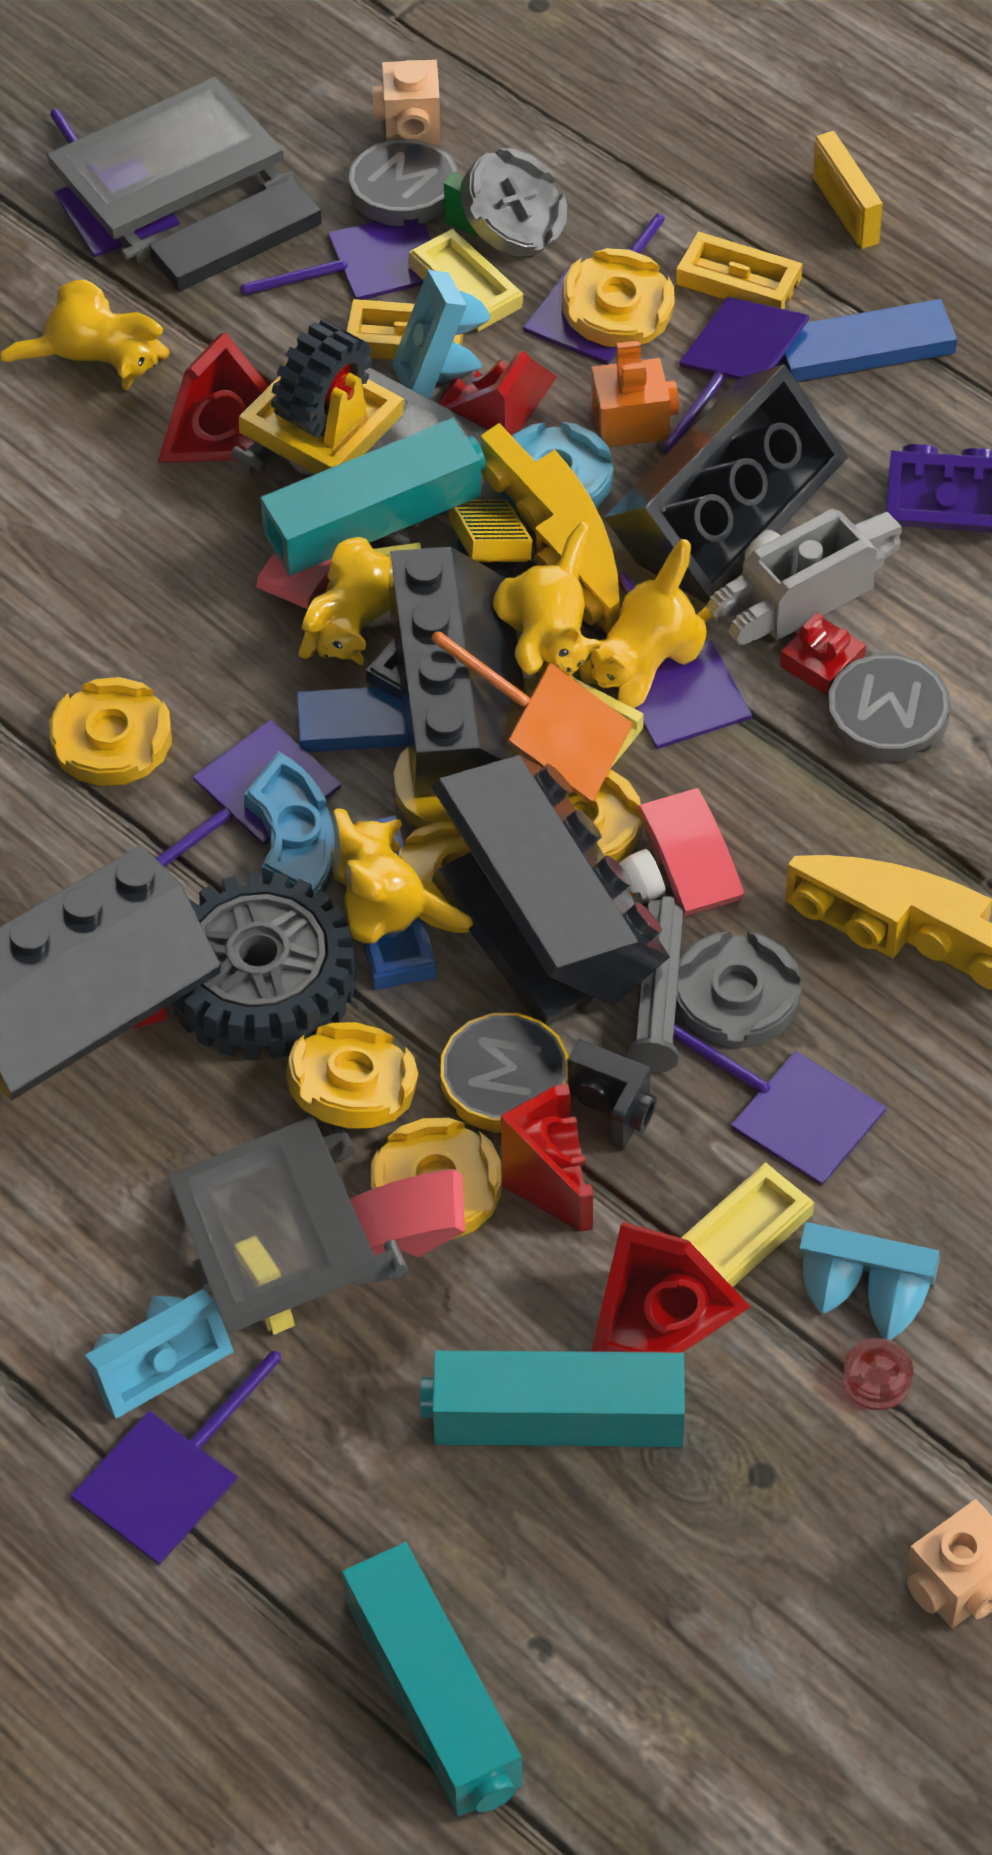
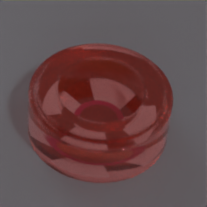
(878, 1374)

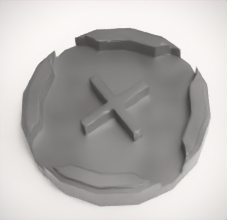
(513, 202)

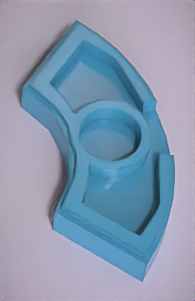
(296, 822)

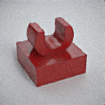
(820, 652)

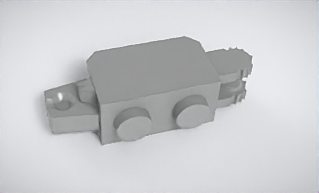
(805, 574)

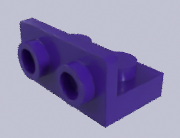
(940, 488)

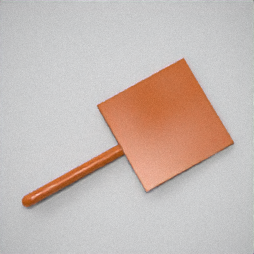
(558, 724)

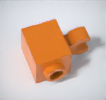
(632, 398)

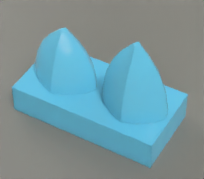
(427, 345)
(897, 1274)
(159, 1353)

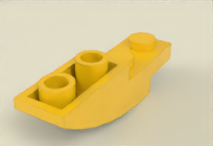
(552, 506)
(894, 904)

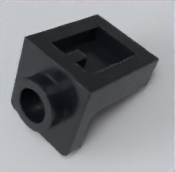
(612, 1083)

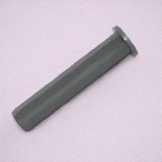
(658, 995)

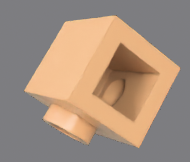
(409, 93)
(953, 1566)

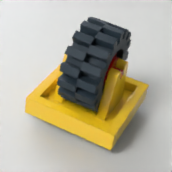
(322, 402)

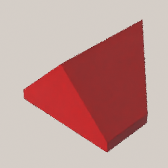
(501, 395)
(209, 404)
(545, 1157)
(661, 1295)

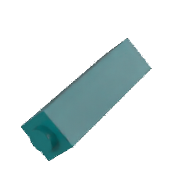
(373, 495)
(556, 1398)
(433, 1681)

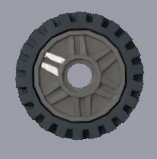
(305, 971)

